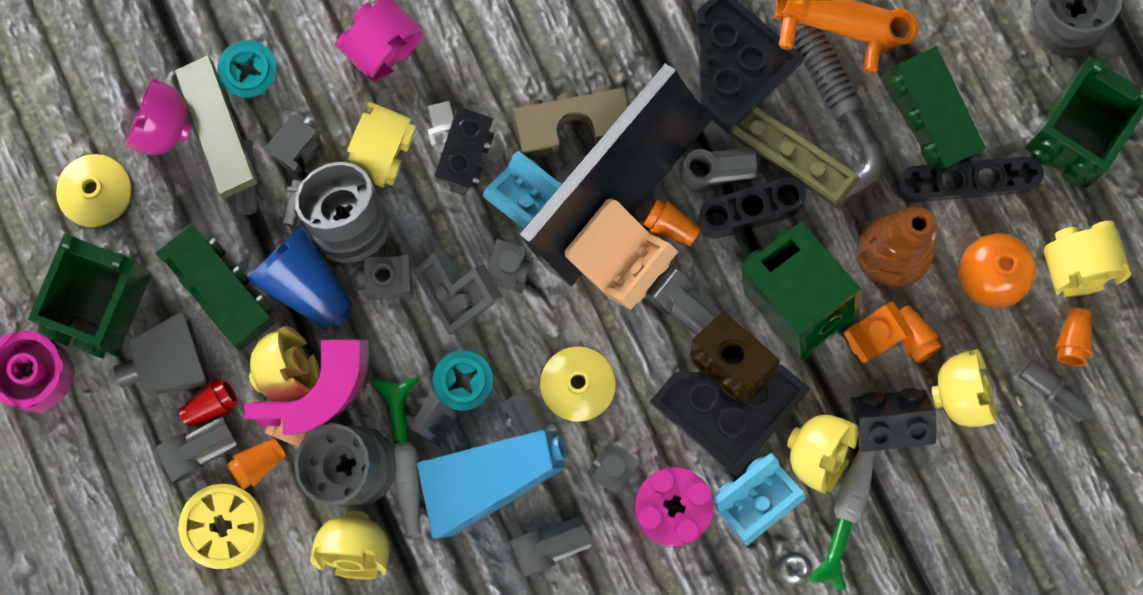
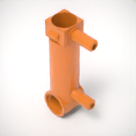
(850, 20)

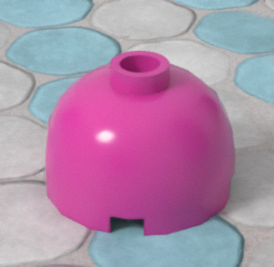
(159, 120)

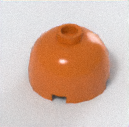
(997, 270)

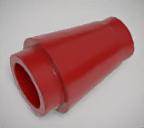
(209, 403)

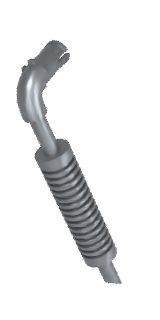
(842, 101)

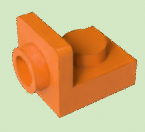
(877, 332)

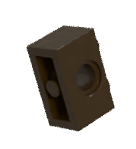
(727, 338)

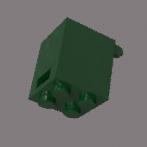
(1087, 123)
(94, 288)
(801, 289)

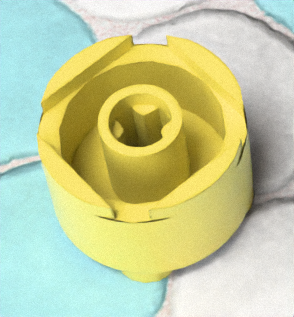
(378, 143)
(1086, 259)

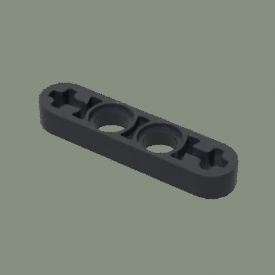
(970, 183)

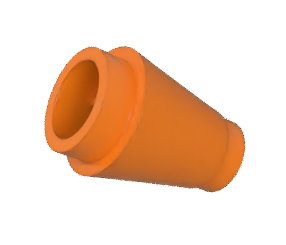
(669, 222)
(1075, 339)
(924, 341)
(255, 463)

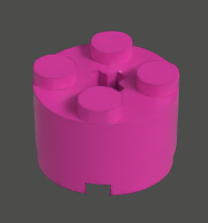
(380, 38)
(50, 369)
(693, 497)

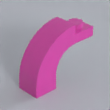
(339, 383)

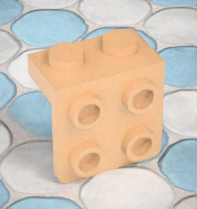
(619, 254)

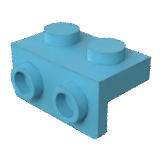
(521, 189)
(757, 498)

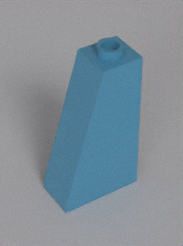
(480, 480)

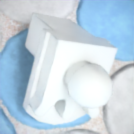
(441, 120)

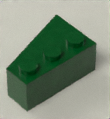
(933, 109)
(217, 286)

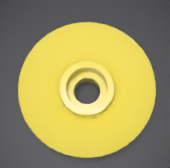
(108, 199)
(573, 403)

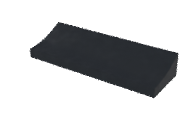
(619, 167)

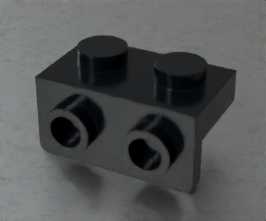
(463, 149)
(894, 419)

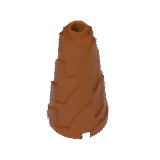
(898, 247)

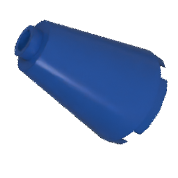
(303, 281)

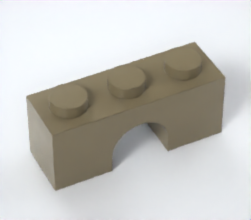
(540, 122)

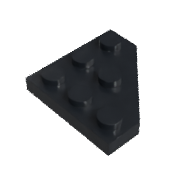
(738, 61)
(723, 424)

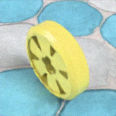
(209, 546)

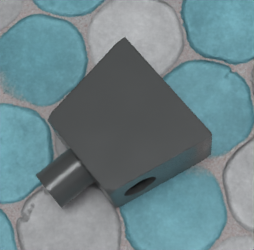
(165, 359)

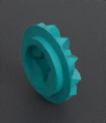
(242, 54)
(466, 363)

